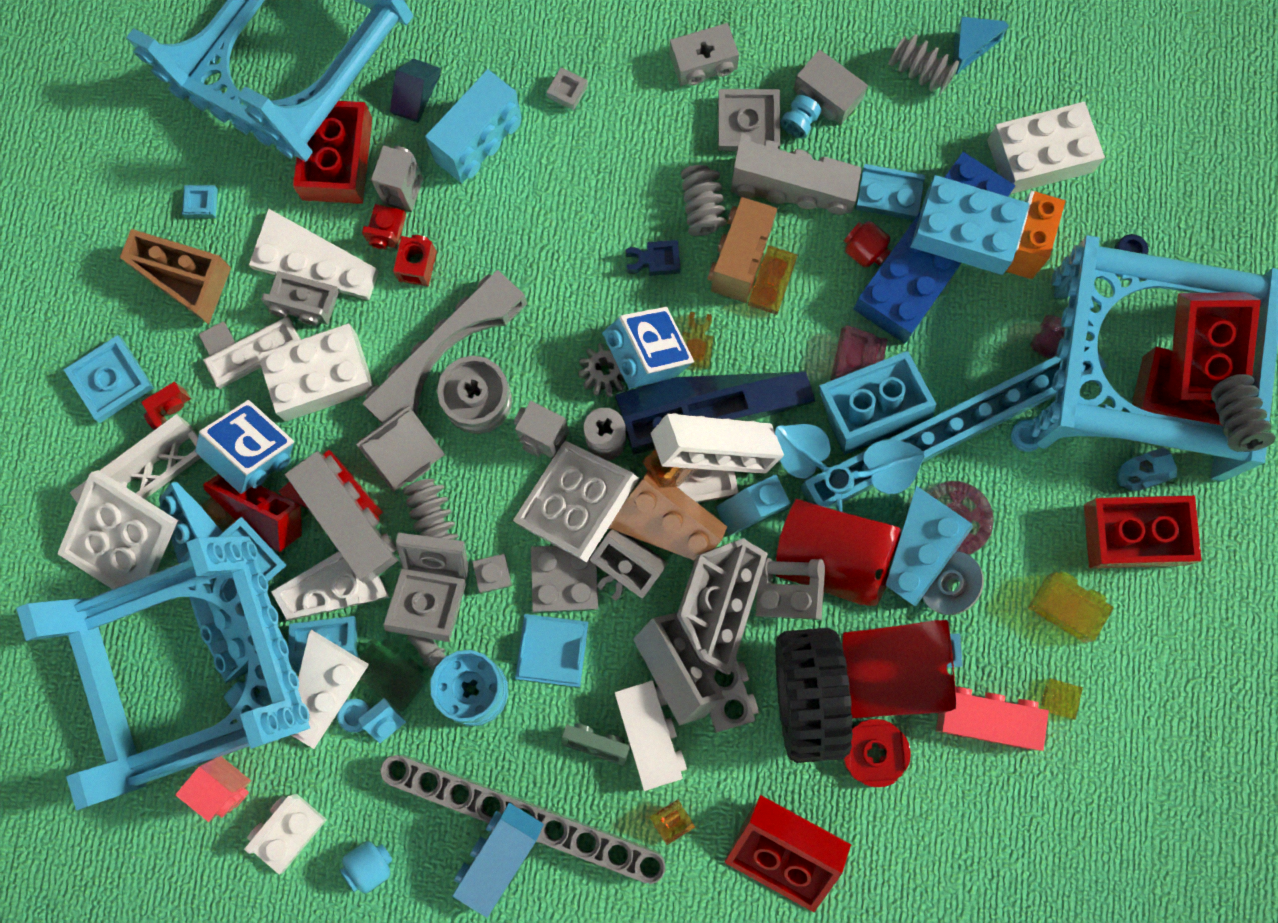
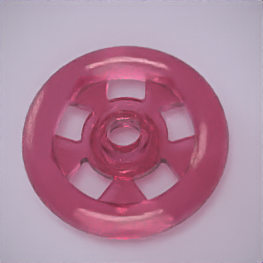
(982, 513)

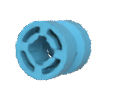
(799, 118)

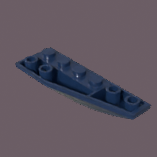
(714, 396)

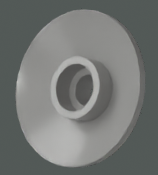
(960, 569)

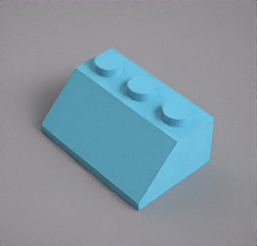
(877, 402)

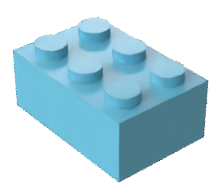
(475, 127)
(969, 225)

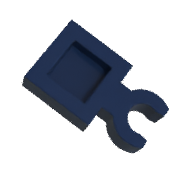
(660, 257)

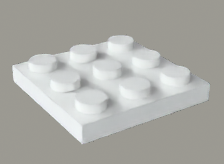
(576, 500)
(115, 533)

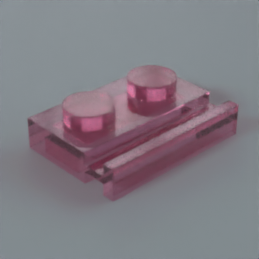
(856, 351)

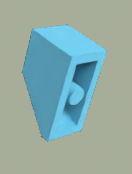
(753, 505)

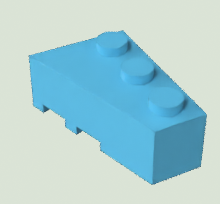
(925, 546)

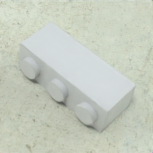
(650, 735)

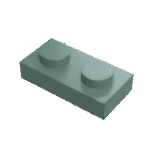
(584, 740)

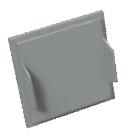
(400, 449)

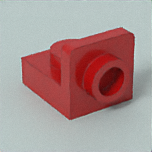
(384, 227)
(166, 401)

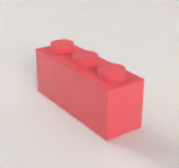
(996, 720)
(214, 789)

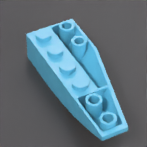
(215, 625)

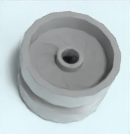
(473, 376)

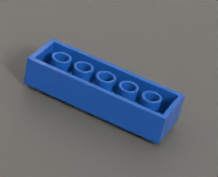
(914, 278)

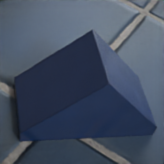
(413, 88)

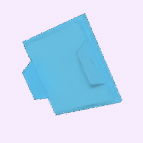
(552, 650)

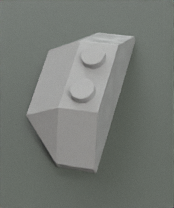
(720, 600)

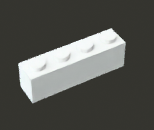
(716, 444)

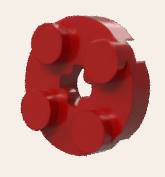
(889, 766)

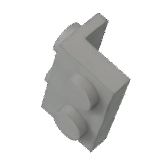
(301, 298)

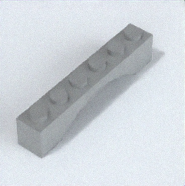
(488, 307)

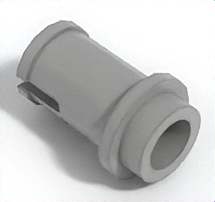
(427, 650)

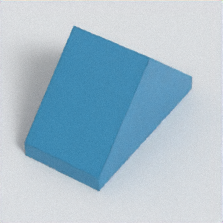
(975, 38)

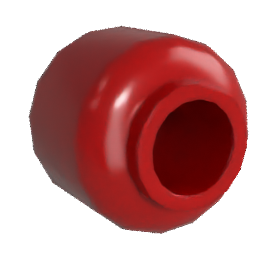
(867, 244)

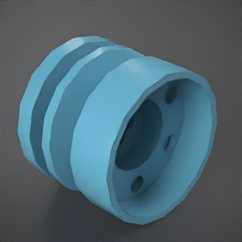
(456, 674)

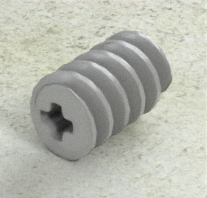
(923, 63)
(701, 200)
(602, 422)
(428, 510)

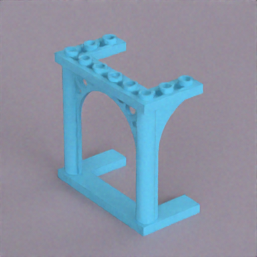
(271, 121)
(1077, 416)
(81, 620)

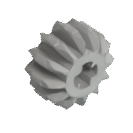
(594, 375)

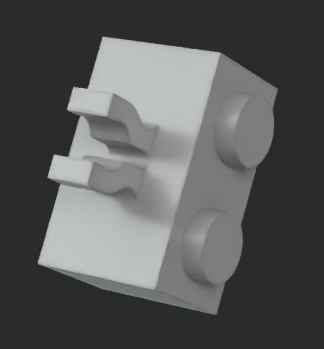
(628, 563)

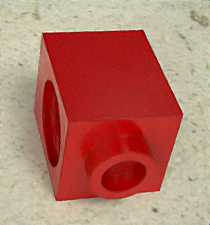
(419, 272)

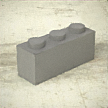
(678, 669)

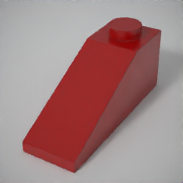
(268, 513)

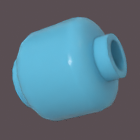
(366, 867)

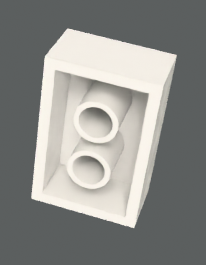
(1046, 147)
(316, 372)

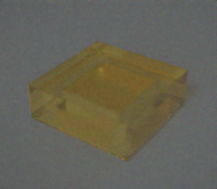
(1061, 698)

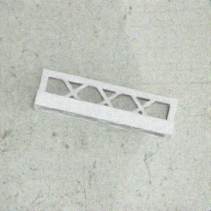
(146, 453)

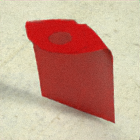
(848, 546)
(900, 670)

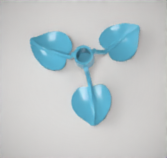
(890, 462)

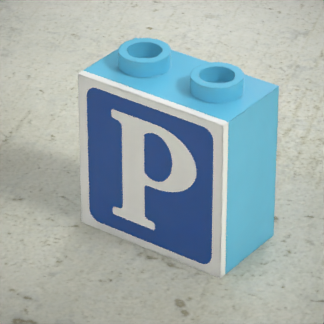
(647, 347)
(244, 447)

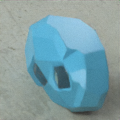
(1147, 470)

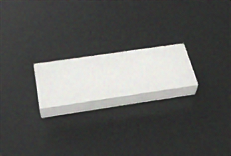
(242, 356)

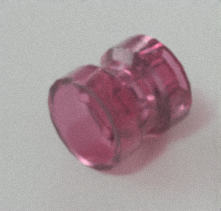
(1049, 337)

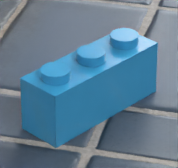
(496, 859)

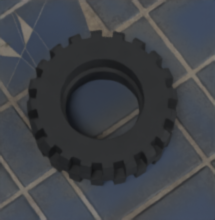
(813, 695)

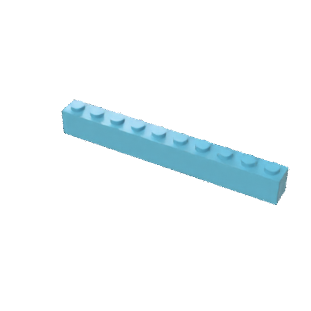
(956, 424)

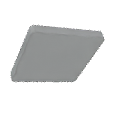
(217, 338)

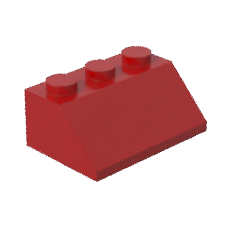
(788, 854)

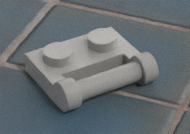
(789, 599)

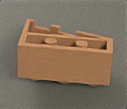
(742, 249)
(180, 271)
(668, 520)

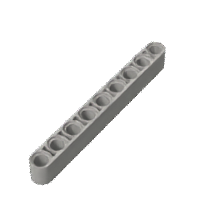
(475, 808)

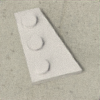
(326, 588)
(325, 683)

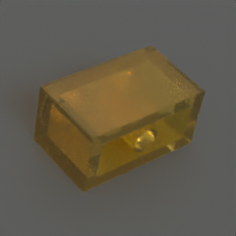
(1071, 606)

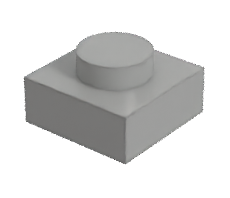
(567, 88)
(492, 573)

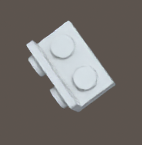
(285, 832)

